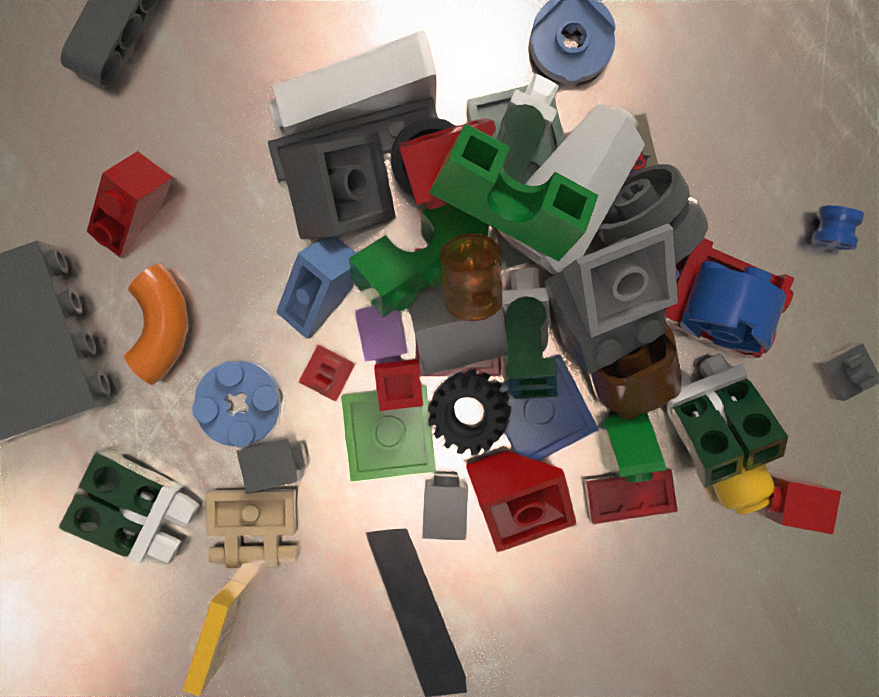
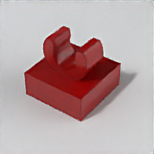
(327, 373)
(398, 385)

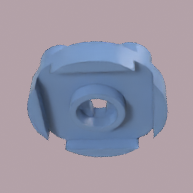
(572, 63)
(212, 403)

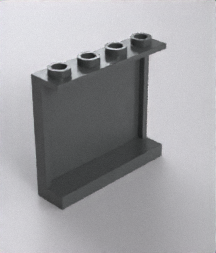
(43, 345)

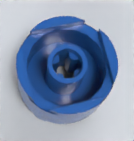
(734, 307)

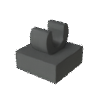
(850, 371)

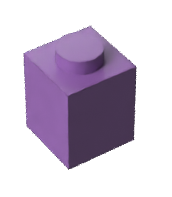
(381, 337)

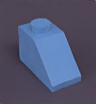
(316, 284)

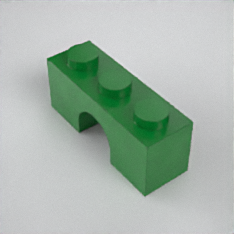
(541, 216)
(395, 276)

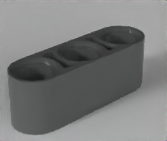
(104, 38)

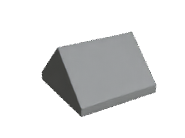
(624, 280)
(449, 341)

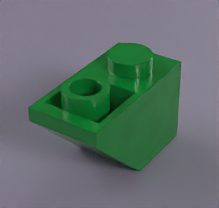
(630, 447)

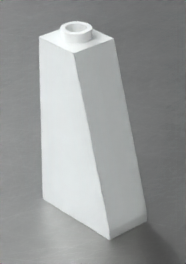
(357, 85)
(596, 157)

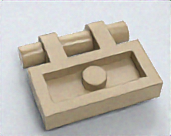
(252, 514)

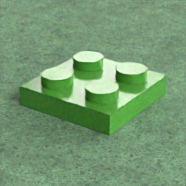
(386, 441)

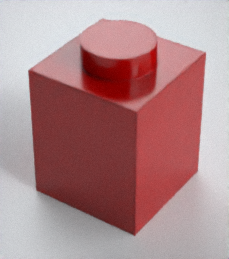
(803, 505)

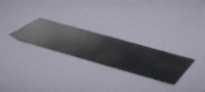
(417, 613)

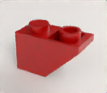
(127, 202)

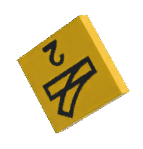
(214, 637)

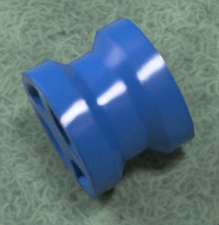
(837, 227)

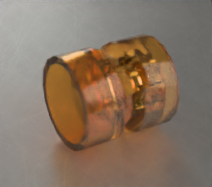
(472, 277)

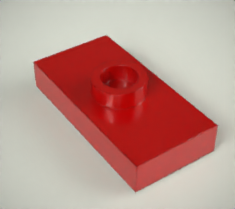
(615, 499)

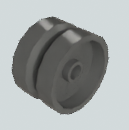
(652, 200)

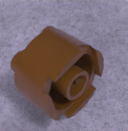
(641, 378)

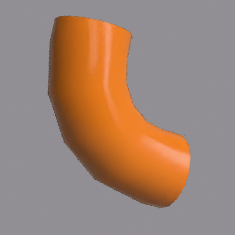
(163, 326)

